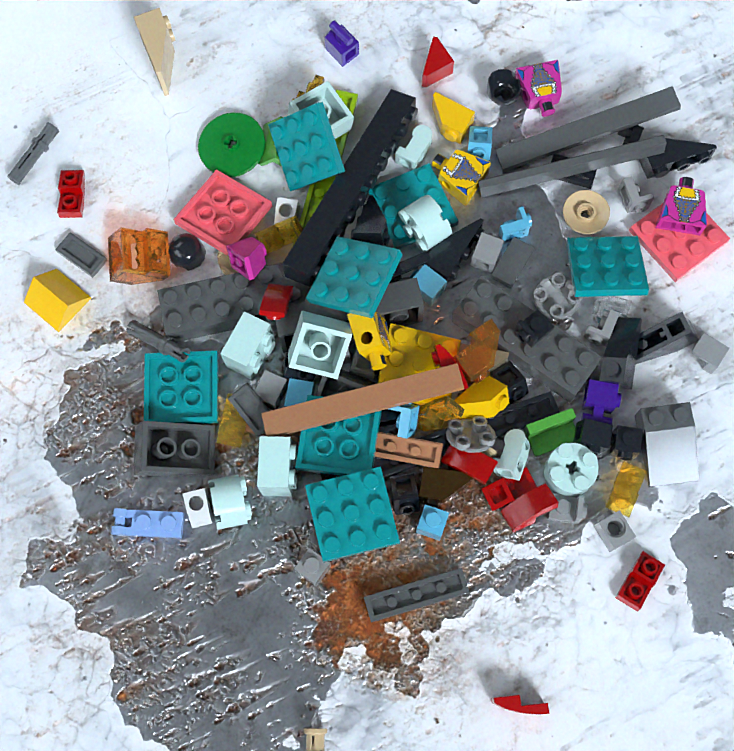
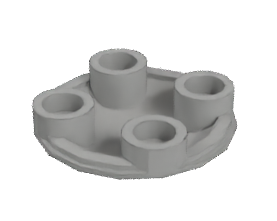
(556, 297)
(471, 434)

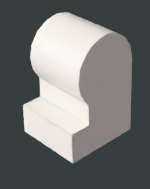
(286, 208)
(198, 507)

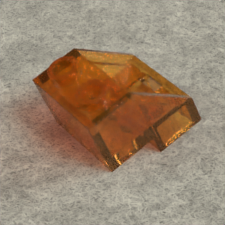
(150, 247)
(481, 354)

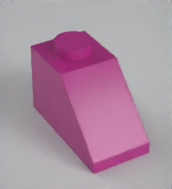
(247, 257)

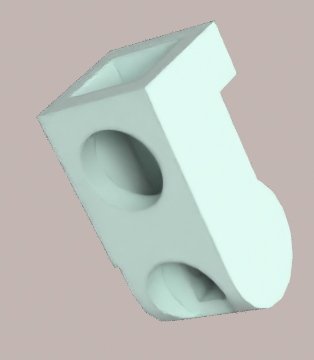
(416, 149)
(513, 455)

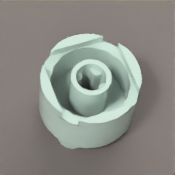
(425, 223)
(583, 464)
(229, 501)

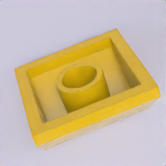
(55, 298)

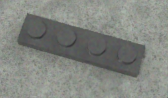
(416, 595)

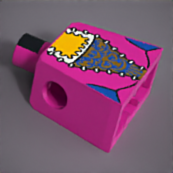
(540, 86)
(683, 209)

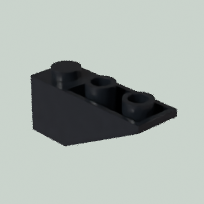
(677, 155)
(371, 224)
(451, 251)

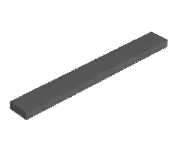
(588, 129)
(572, 166)

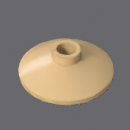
(589, 203)

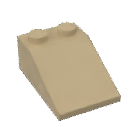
(157, 39)

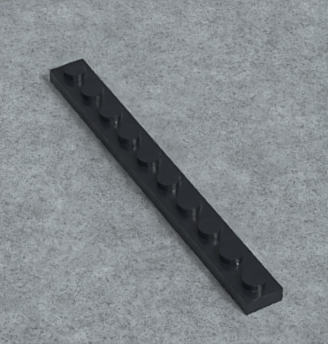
(512, 417)

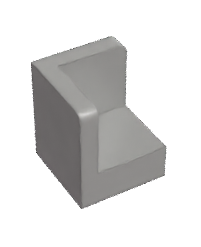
(710, 351)

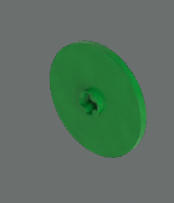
(245, 152)

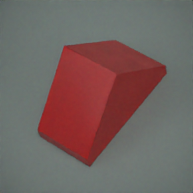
(438, 63)

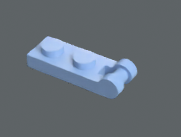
(148, 523)

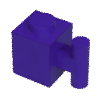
(341, 44)
(600, 398)

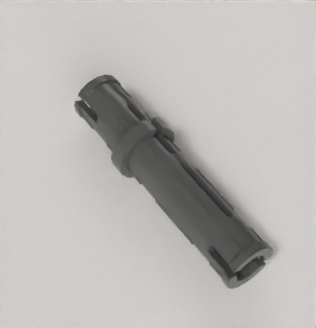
(36, 149)
(165, 344)

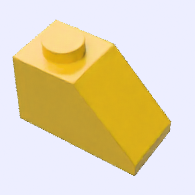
(452, 118)
(483, 399)

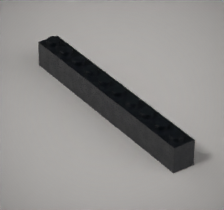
(350, 187)

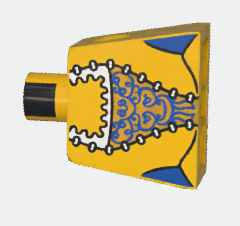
(461, 174)
(371, 338)

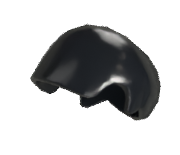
(503, 87)
(186, 251)

